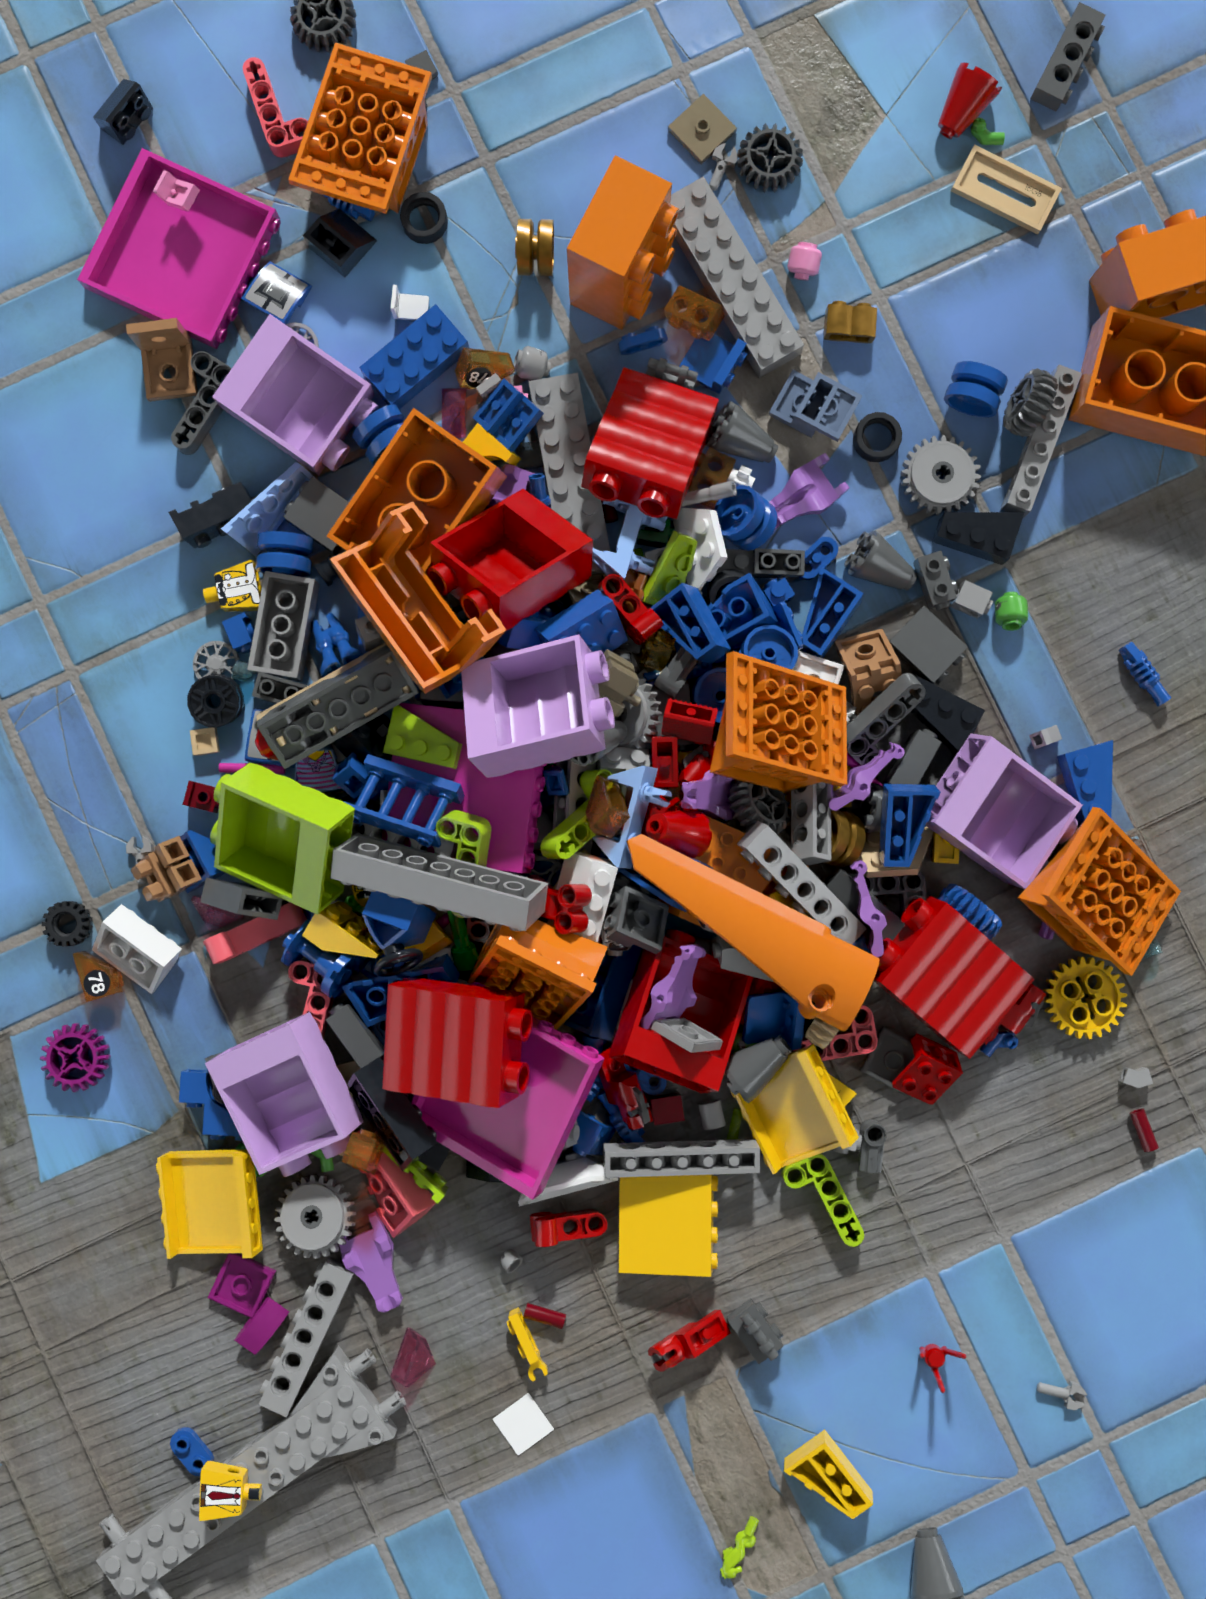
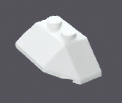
(571, 1175)

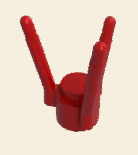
(935, 1358)

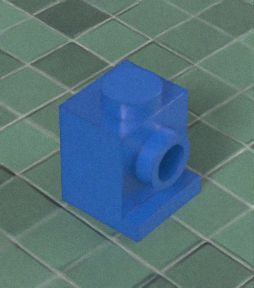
(778, 591)
(240, 632)
(351, 775)

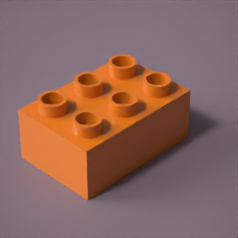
(621, 244)
(1155, 270)
(1144, 380)
(425, 468)

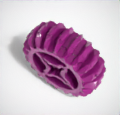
(57, 1047)

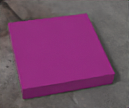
(242, 1284)

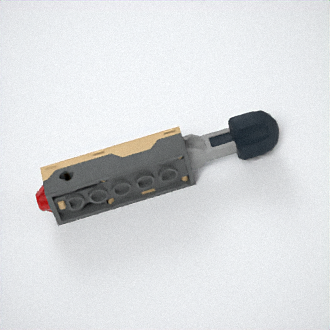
(335, 705)

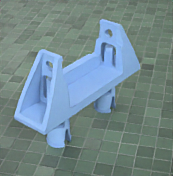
(624, 558)
(642, 781)

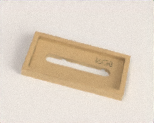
(1013, 177)

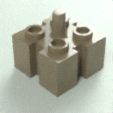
(621, 683)

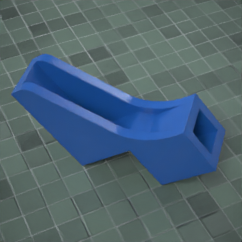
(197, 1090)

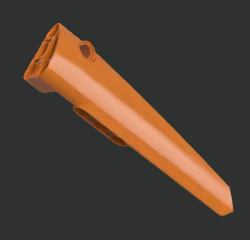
(772, 936)

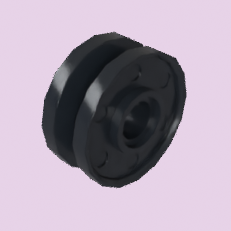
(200, 700)

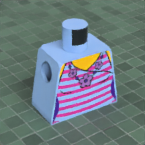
(317, 771)

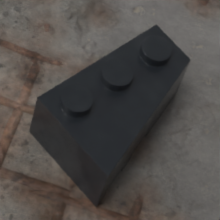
(980, 533)

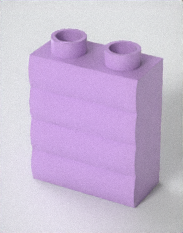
(296, 396)
(535, 706)
(1001, 811)
(286, 1096)

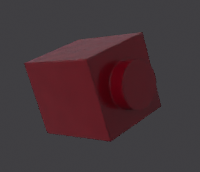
(666, 1108)

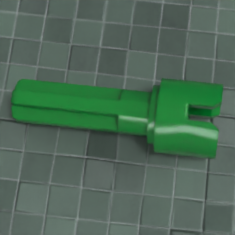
(464, 951)

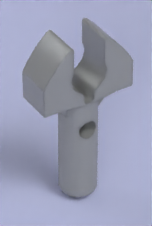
(721, 165)
(131, 848)
(1064, 1393)

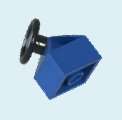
(397, 925)

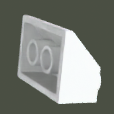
(600, 878)
(136, 948)

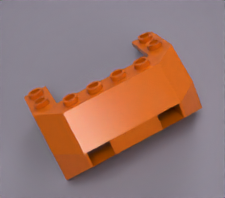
(408, 606)

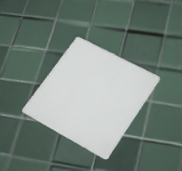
(523, 1424)

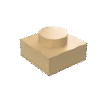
(204, 741)

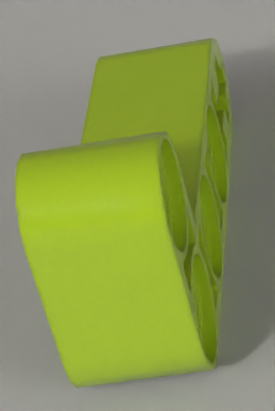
(574, 830)
(465, 836)
(829, 1199)

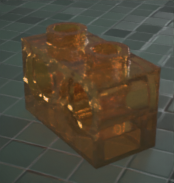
(697, 309)
(710, 477)
(363, 1151)

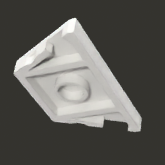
(710, 550)

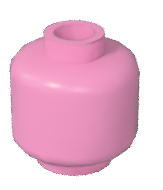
(804, 260)

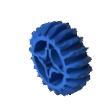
(972, 909)

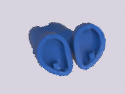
(330, 638)

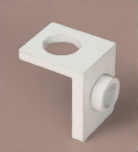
(407, 305)

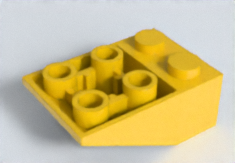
(341, 931)

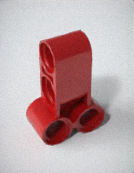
(643, 621)
(566, 907)
(548, 1227)

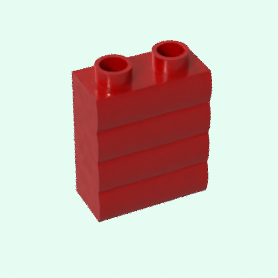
(648, 444)
(510, 559)
(950, 975)
(717, 1010)
(455, 1042)

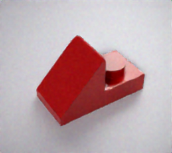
(666, 760)

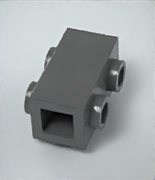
(935, 580)

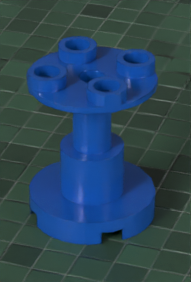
(333, 968)

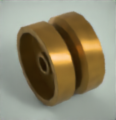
(535, 247)
(846, 838)

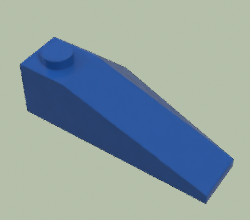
(741, 610)

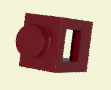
(193, 797)

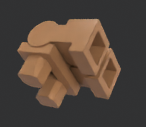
(165, 871)

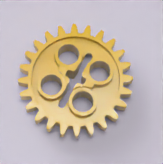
(1105, 989)

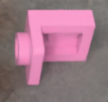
(176, 192)

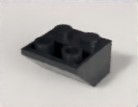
(124, 111)
(339, 241)
(366, 740)

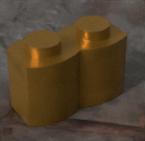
(850, 322)

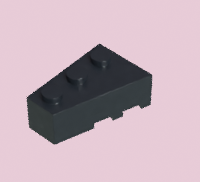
(205, 520)
(947, 715)

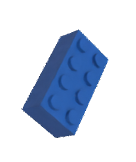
(414, 358)

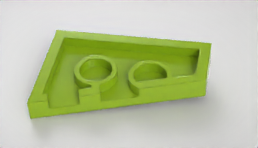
(671, 567)
(419, 741)
(425, 1178)

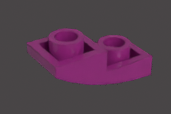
(262, 1326)

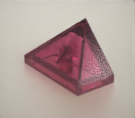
(454, 411)
(214, 917)
(412, 1359)

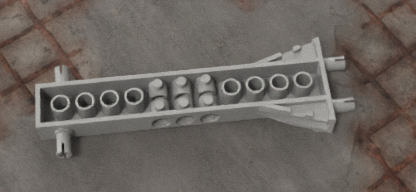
(329, 1420)

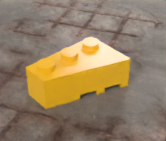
(830, 1473)

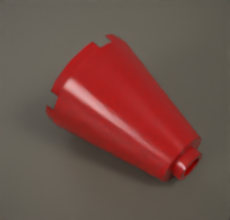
(967, 99)
(682, 831)

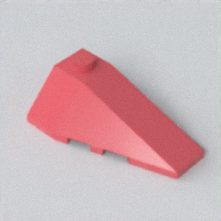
(398, 1196)

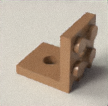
(164, 346)
(868, 671)

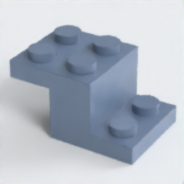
(815, 405)

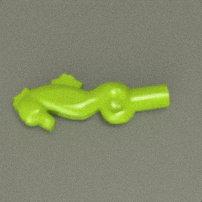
(733, 1556)

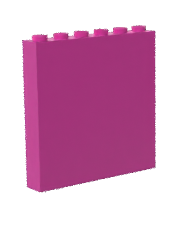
(179, 260)
(506, 801)
(527, 1134)

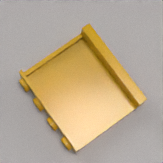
(798, 1112)
(209, 1202)
(668, 1225)

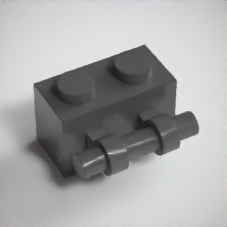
(671, 373)
(755, 1331)

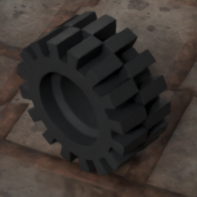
(52, 923)

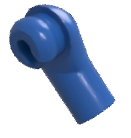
(1002, 1040)

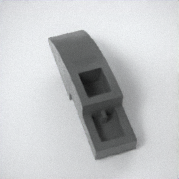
(766, 562)
(274, 688)

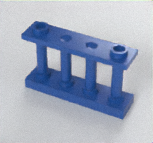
(402, 777)

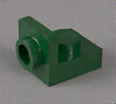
(654, 538)

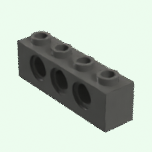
(1083, 22)

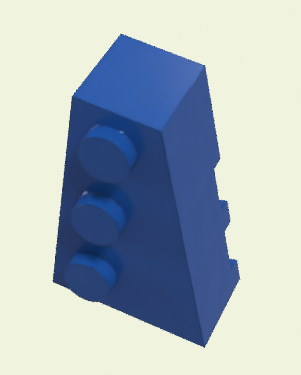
(903, 819)

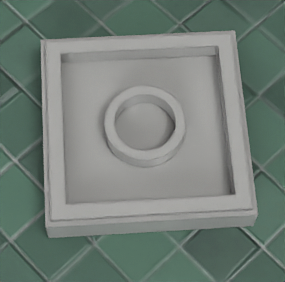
(687, 1034)

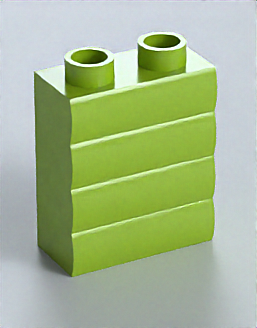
(280, 835)

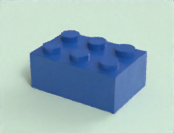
(591, 618)

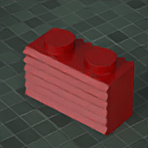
(689, 721)

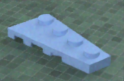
(267, 509)

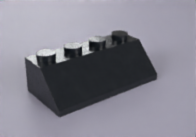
(391, 1116)

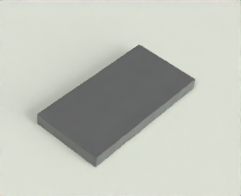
(846, 891)

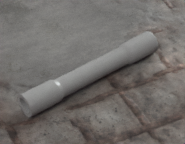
(714, 492)

